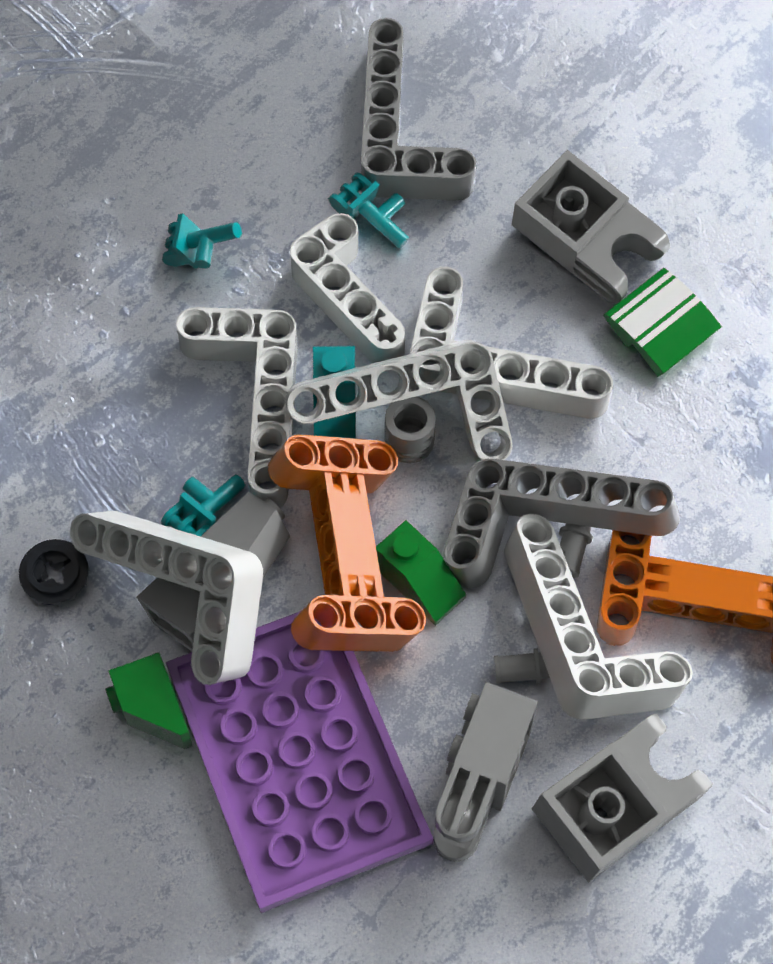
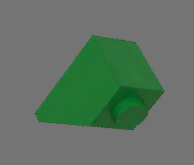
(419, 572)
(148, 700)

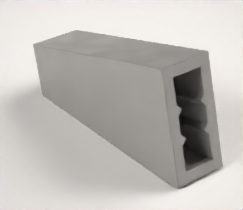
(249, 526)

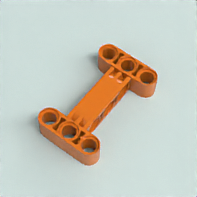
(338, 480)
(678, 591)

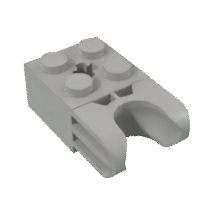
(584, 223)
(481, 767)
(626, 789)

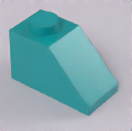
(326, 362)

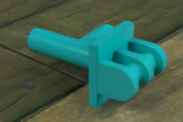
(364, 205)
(195, 246)
(195, 517)

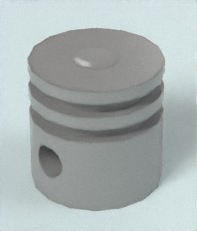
(410, 429)

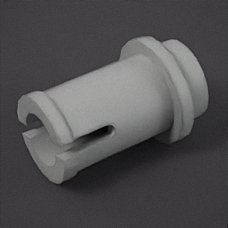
(573, 545)
(520, 667)

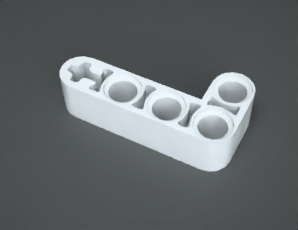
(354, 297)

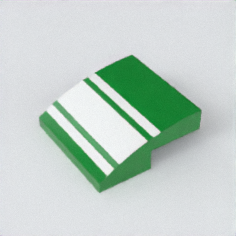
(662, 321)

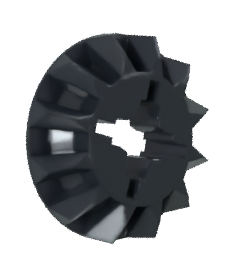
(57, 554)

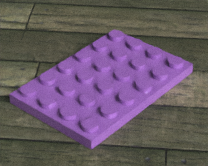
(301, 767)

